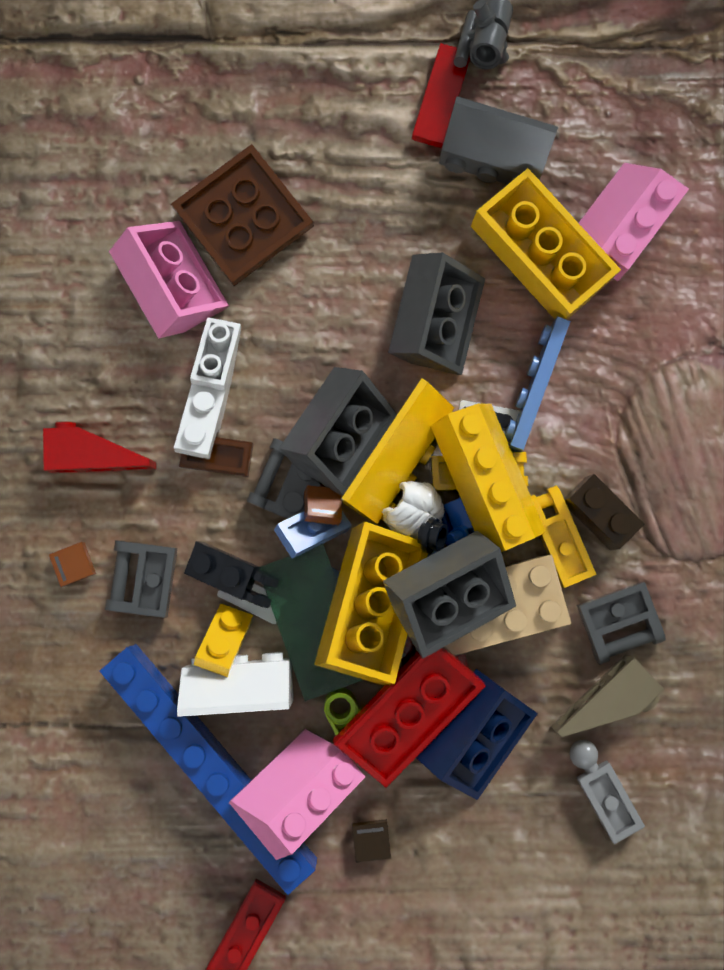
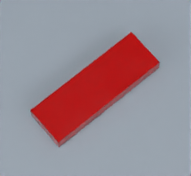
(439, 98)
(248, 928)

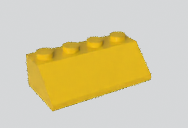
(544, 246)
(397, 453)
(487, 476)

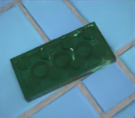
(301, 612)

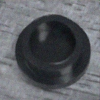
(432, 535)

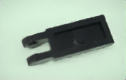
(229, 573)

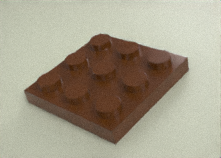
(242, 215)

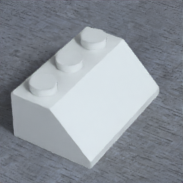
(248, 688)

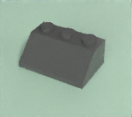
(495, 142)
(437, 313)
(339, 429)
(451, 592)

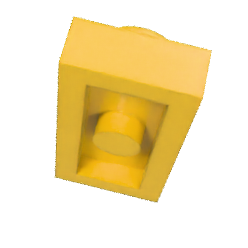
(223, 640)

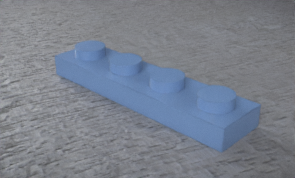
(540, 371)

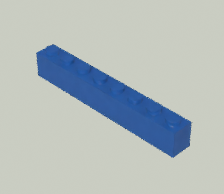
(198, 756)

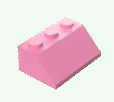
(631, 212)
(167, 277)
(296, 793)

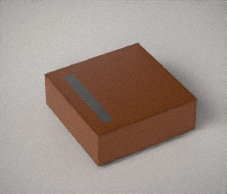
(322, 505)
(72, 564)

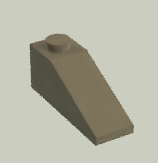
(617, 695)

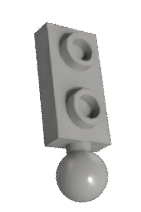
(605, 792)

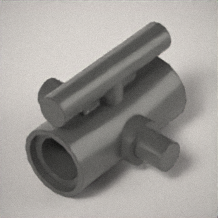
(485, 34)

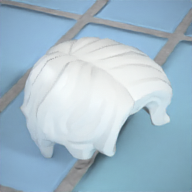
(417, 505)

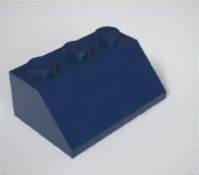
(478, 739)

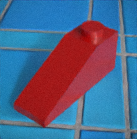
(79, 451)

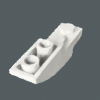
(209, 388)

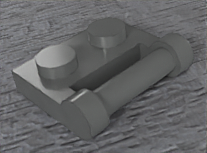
(291, 496)
(152, 579)
(616, 612)

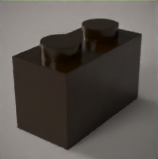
(603, 512)

